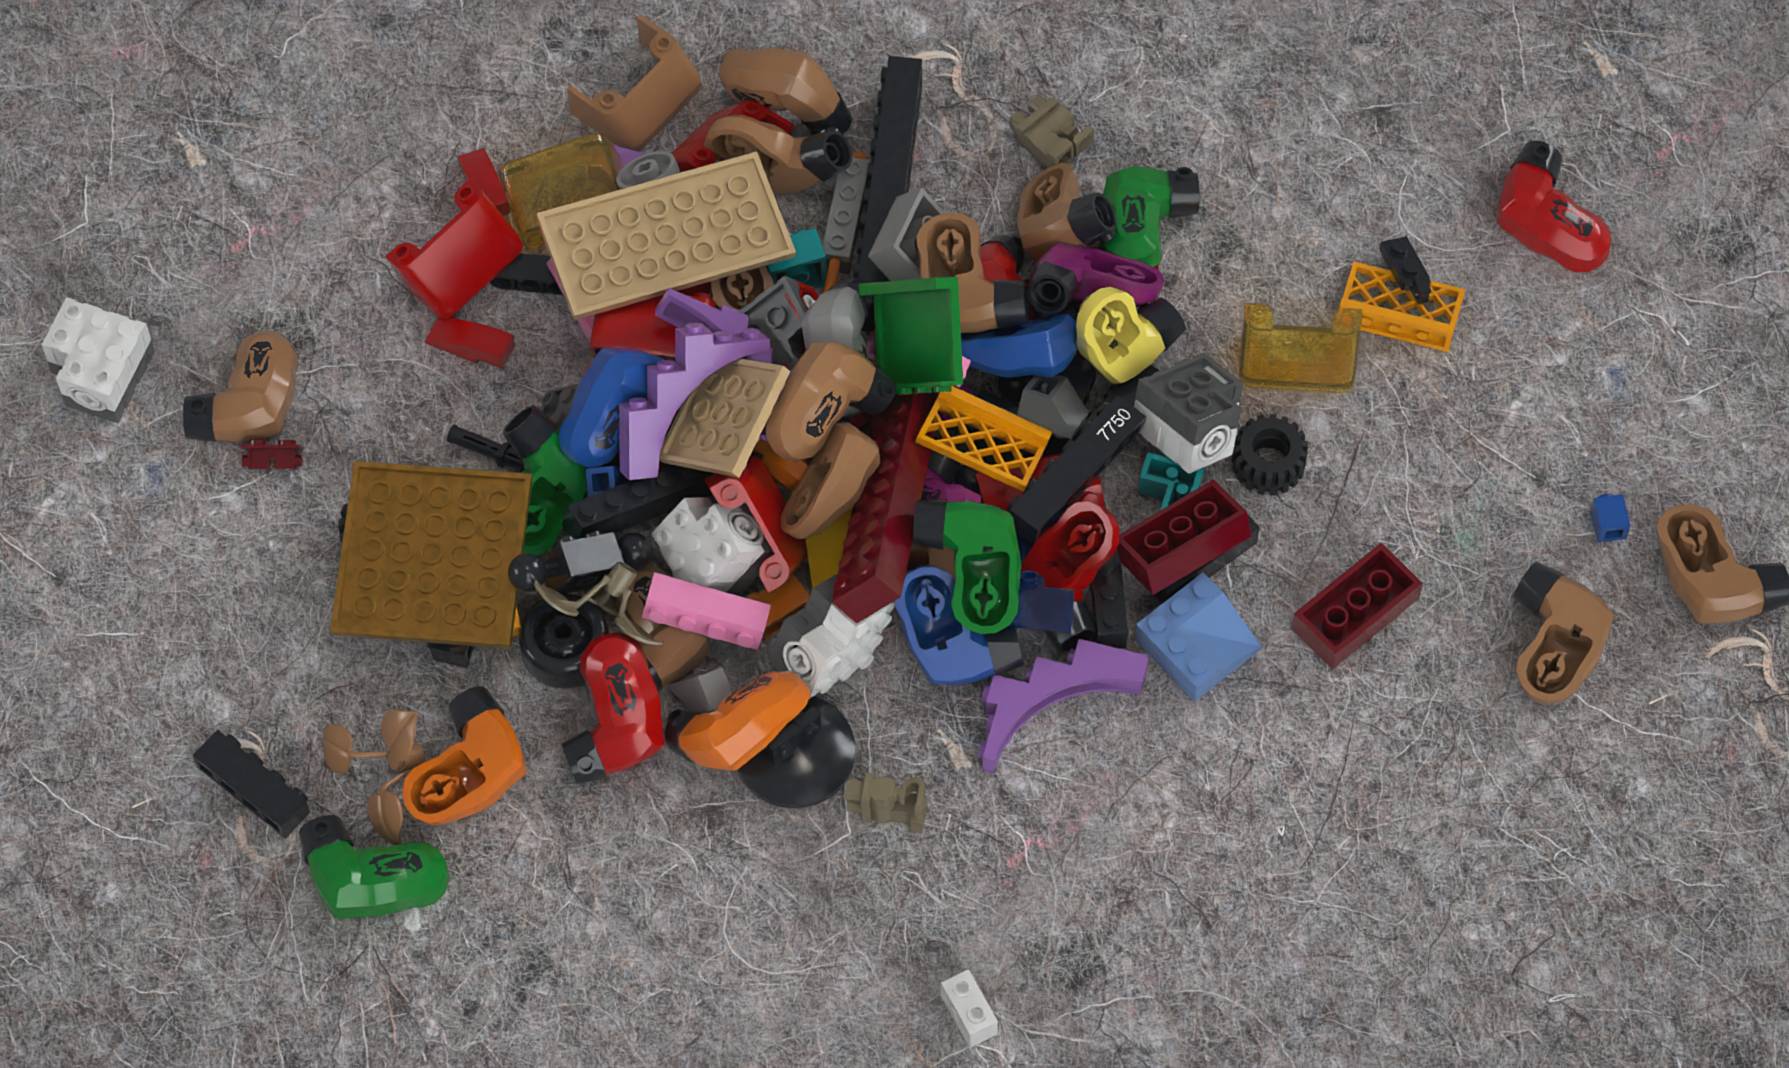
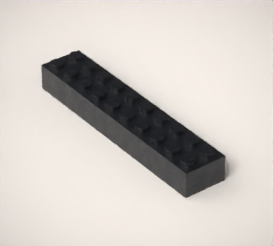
(891, 158)

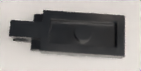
(1406, 267)

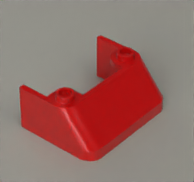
(693, 154)

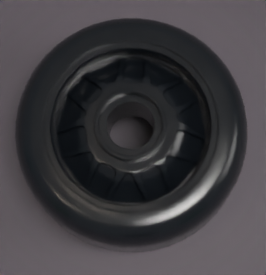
(556, 659)

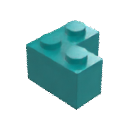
(1167, 480)

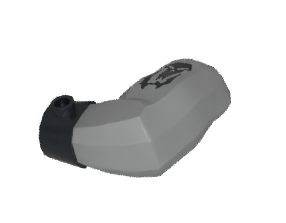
(839, 319)

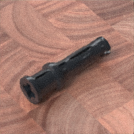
(501, 453)

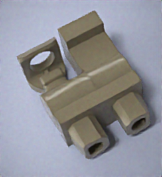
(1044, 127)
(885, 802)

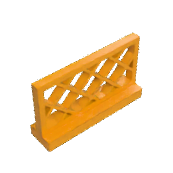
(1396, 322)
(992, 423)

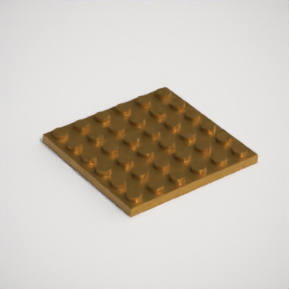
(431, 554)

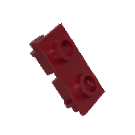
(260, 454)

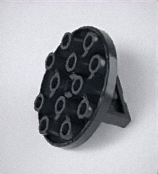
(805, 759)

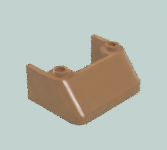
(654, 100)

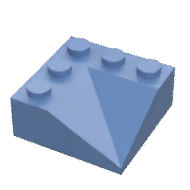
(1197, 637)

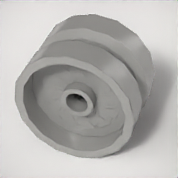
(647, 168)

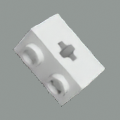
(969, 1008)

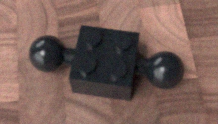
(1011, 393)
(579, 562)

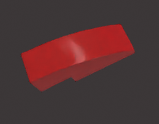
(479, 168)
(471, 341)

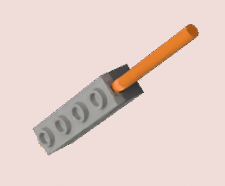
(845, 219)

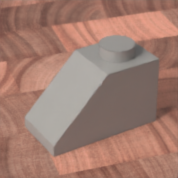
(702, 690)

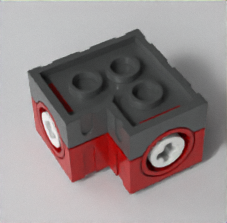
(779, 317)

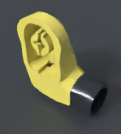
(1119, 337)

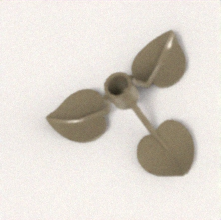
(616, 584)

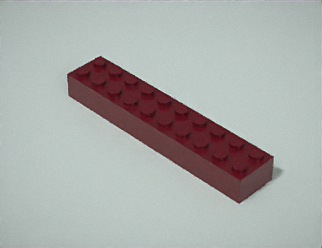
(883, 517)

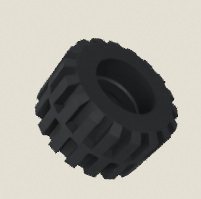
(1273, 434)

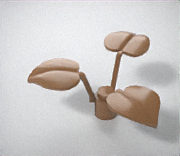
(398, 733)

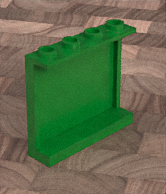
(918, 332)

